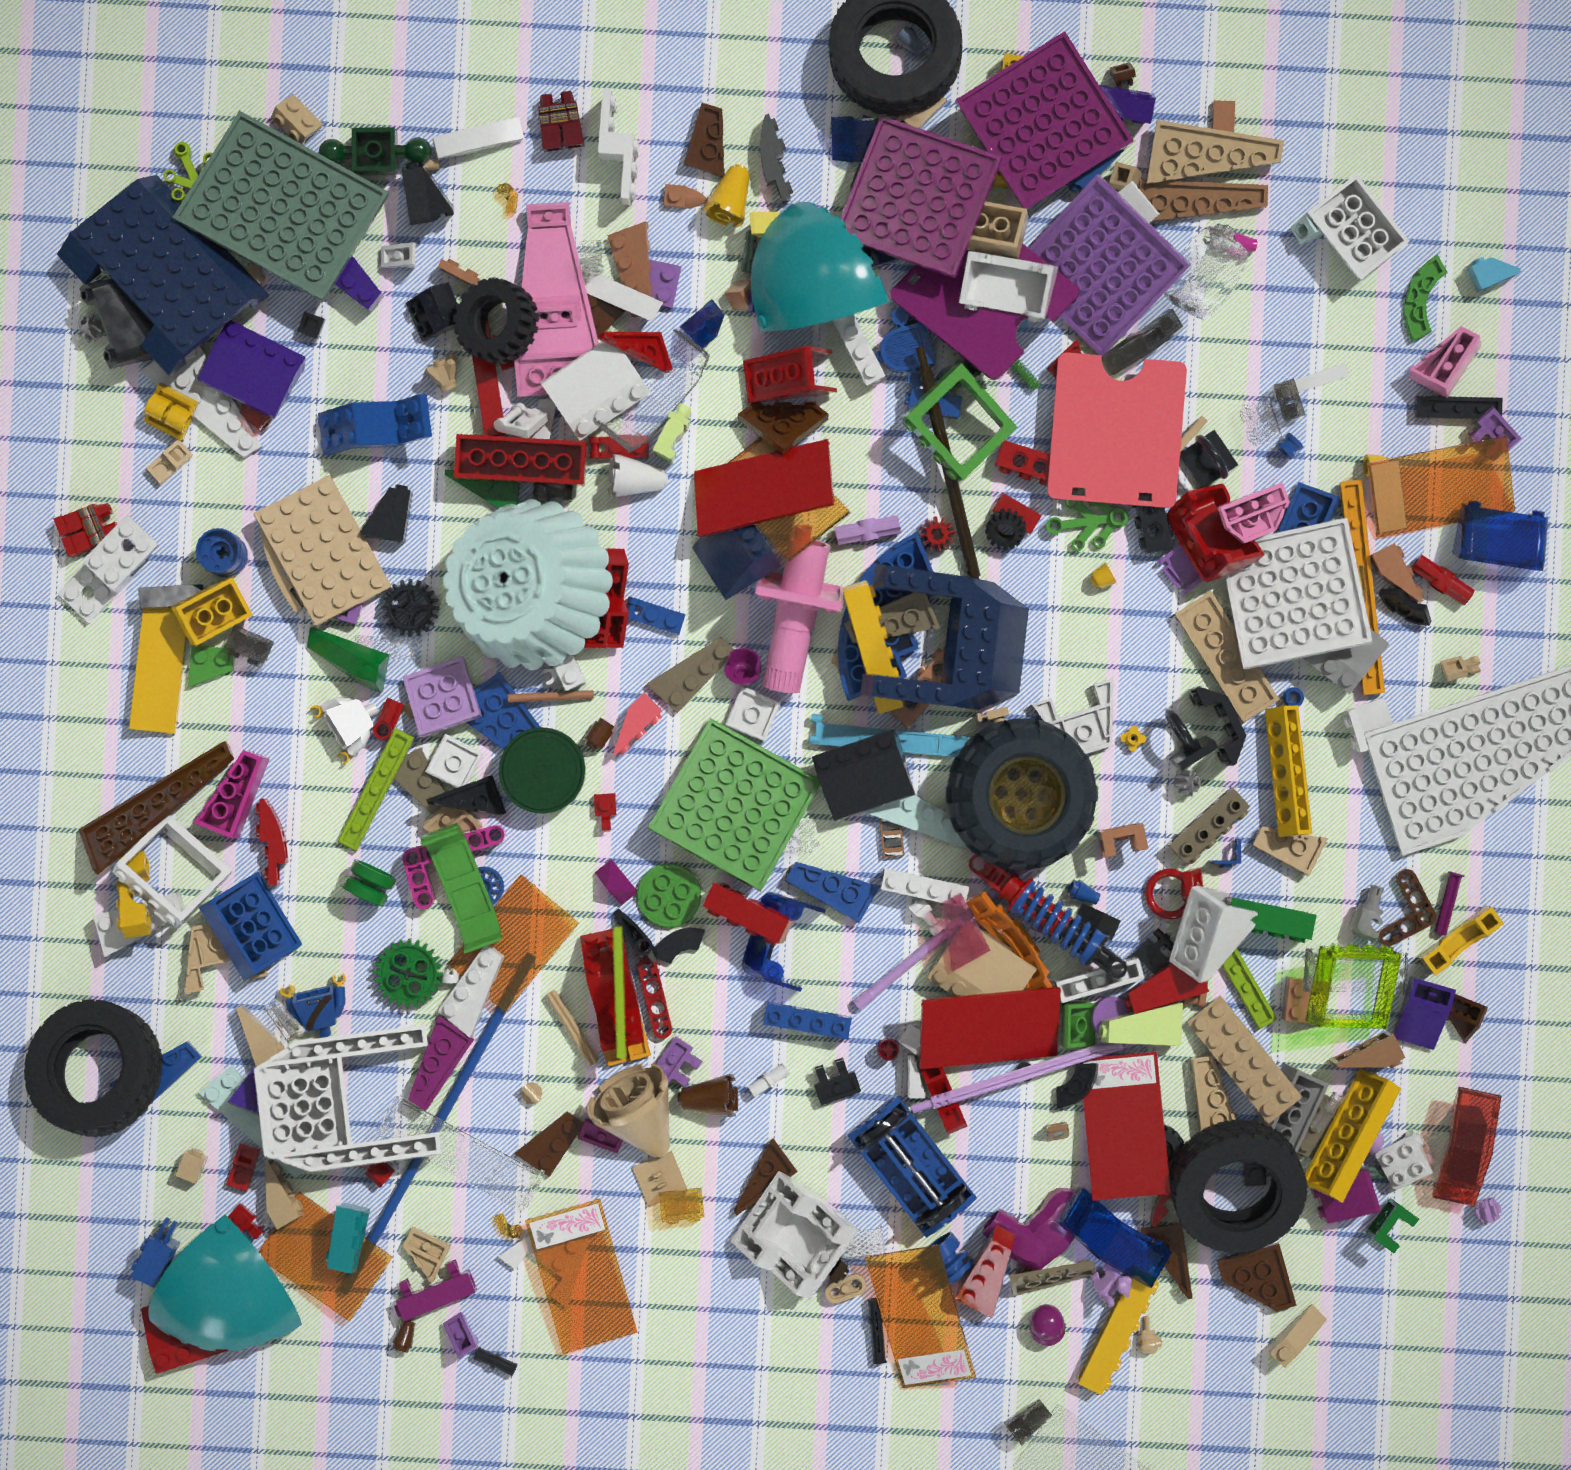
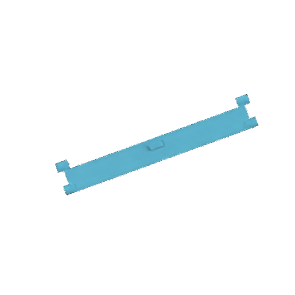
(911, 741)

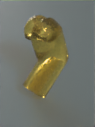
(510, 195)
(507, 1229)

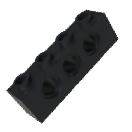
(1162, 540)

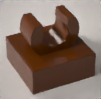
(1123, 72)

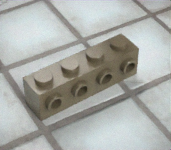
(1209, 825)

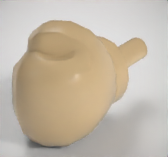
(1148, 1342)

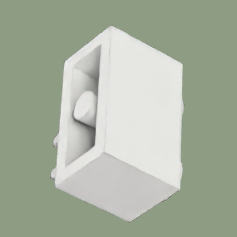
(568, 672)

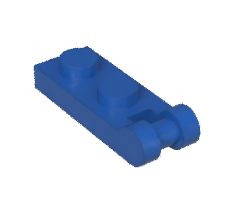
(656, 615)

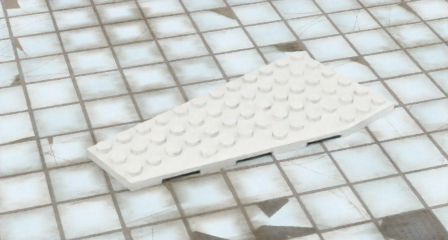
(1470, 757)

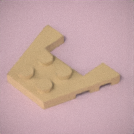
(203, 952)

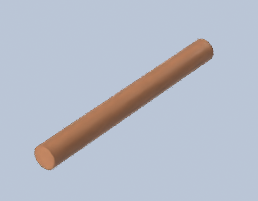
(550, 696)

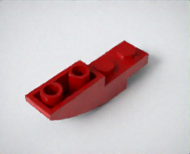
(271, 831)

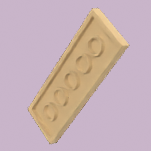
(1219, 648)
(1244, 1059)

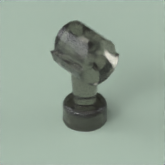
(544, 492)

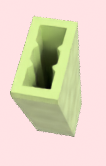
(1150, 1027)

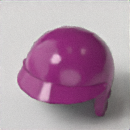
(743, 666)
(1047, 1325)

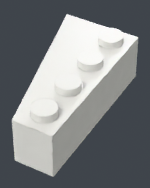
(114, 940)

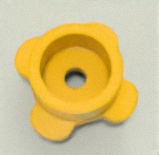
(1139, 738)

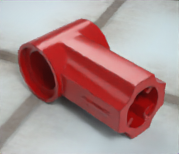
(389, 716)

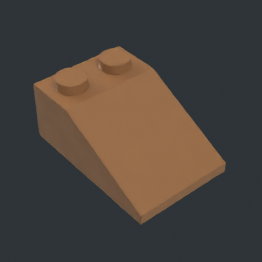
(1375, 1052)

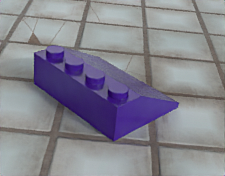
(252, 369)

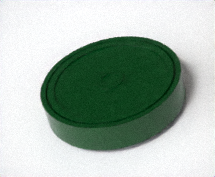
(542, 770)

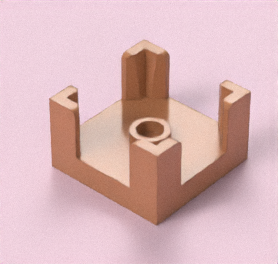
(1135, 831)

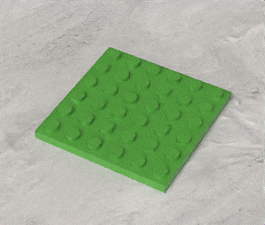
(735, 805)

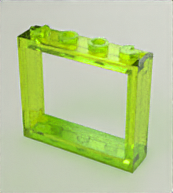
(1322, 982)

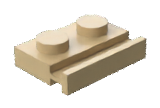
(993, 715)

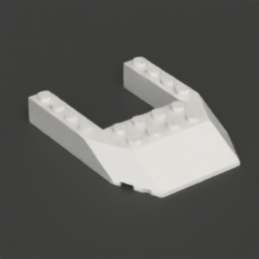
(307, 1109)

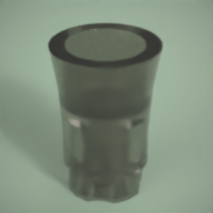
(1028, 1421)

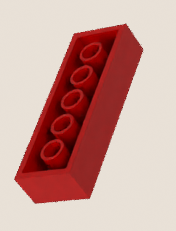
(520, 460)

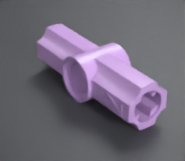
(867, 530)

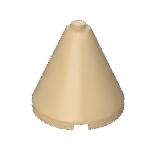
(635, 1108)

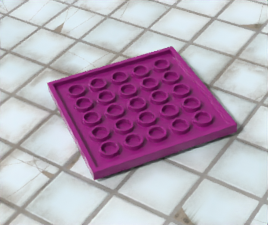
(1044, 120)
(919, 196)

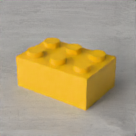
(211, 611)

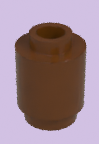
(599, 734)

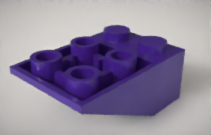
(1423, 1012)

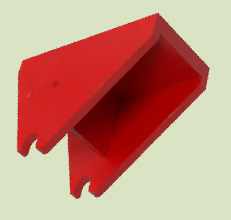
(784, 375)

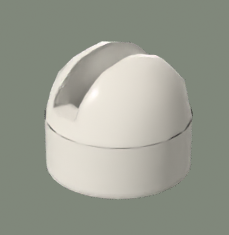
(450, 978)

